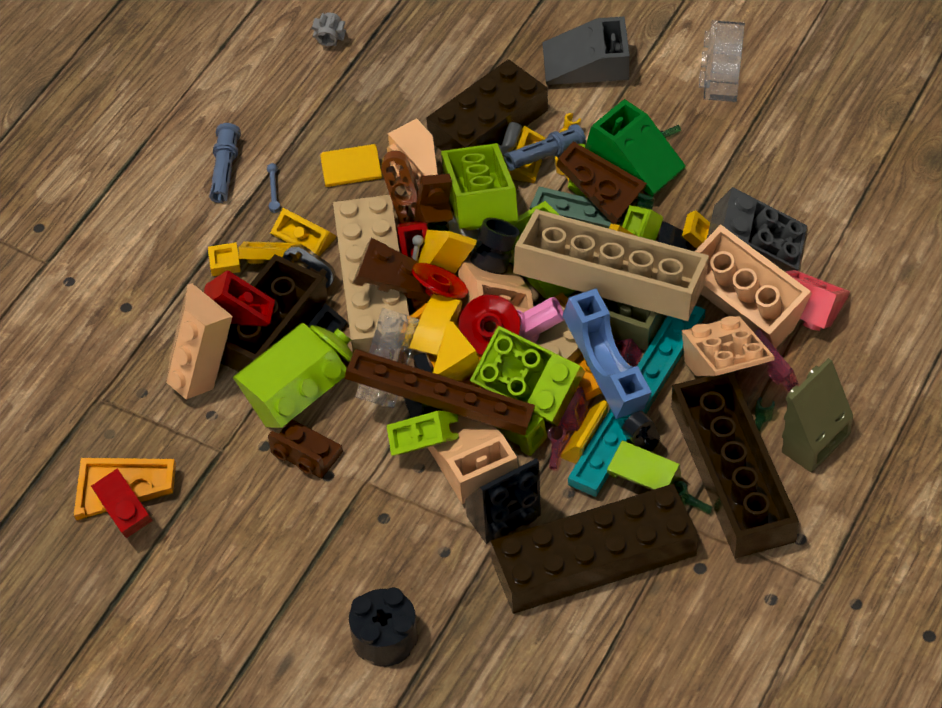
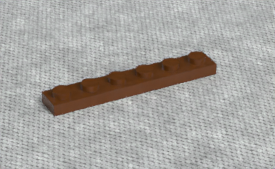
(439, 392)

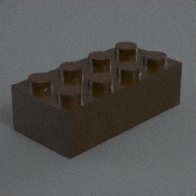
(487, 107)
(297, 299)

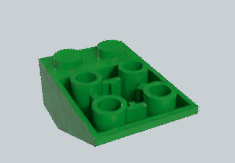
(636, 145)

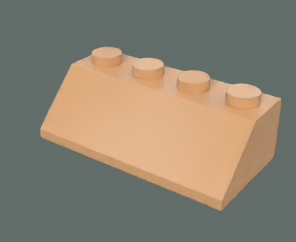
(751, 286)

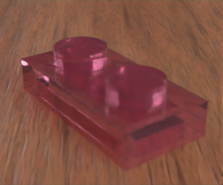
(778, 369)

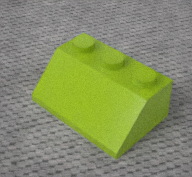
(290, 376)

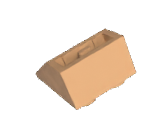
(418, 146)
(502, 284)
(723, 347)
(475, 457)

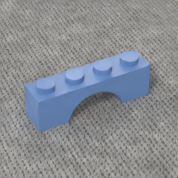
(619, 382)

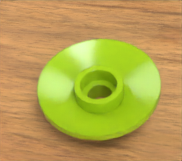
(337, 340)

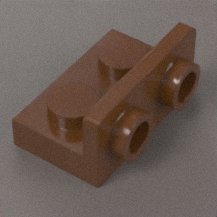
(304, 448)

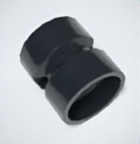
(495, 245)

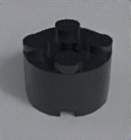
(383, 626)

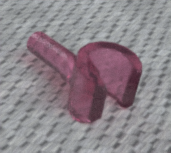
(556, 445)

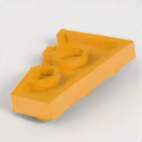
(145, 476)

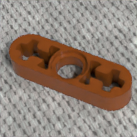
(406, 178)

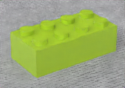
(479, 185)

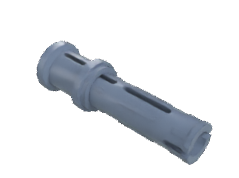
(553, 145)
(224, 153)

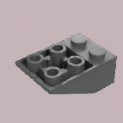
(588, 53)
(761, 227)

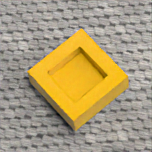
(695, 228)
(224, 258)

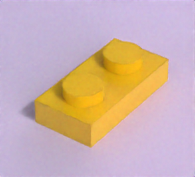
(260, 251)

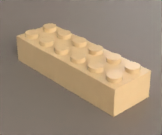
(355, 225)
(614, 262)

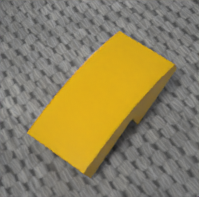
(433, 322)

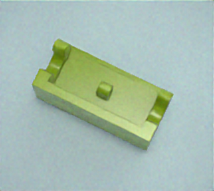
(421, 432)
(643, 467)

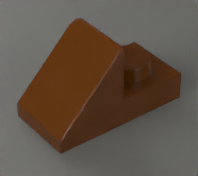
(433, 199)

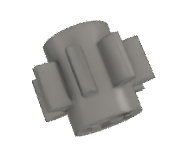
(328, 29)

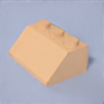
(197, 344)

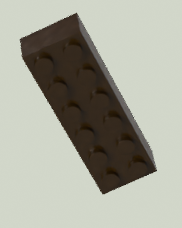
(734, 464)
(593, 548)

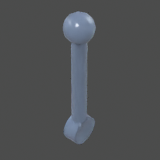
(274, 205)

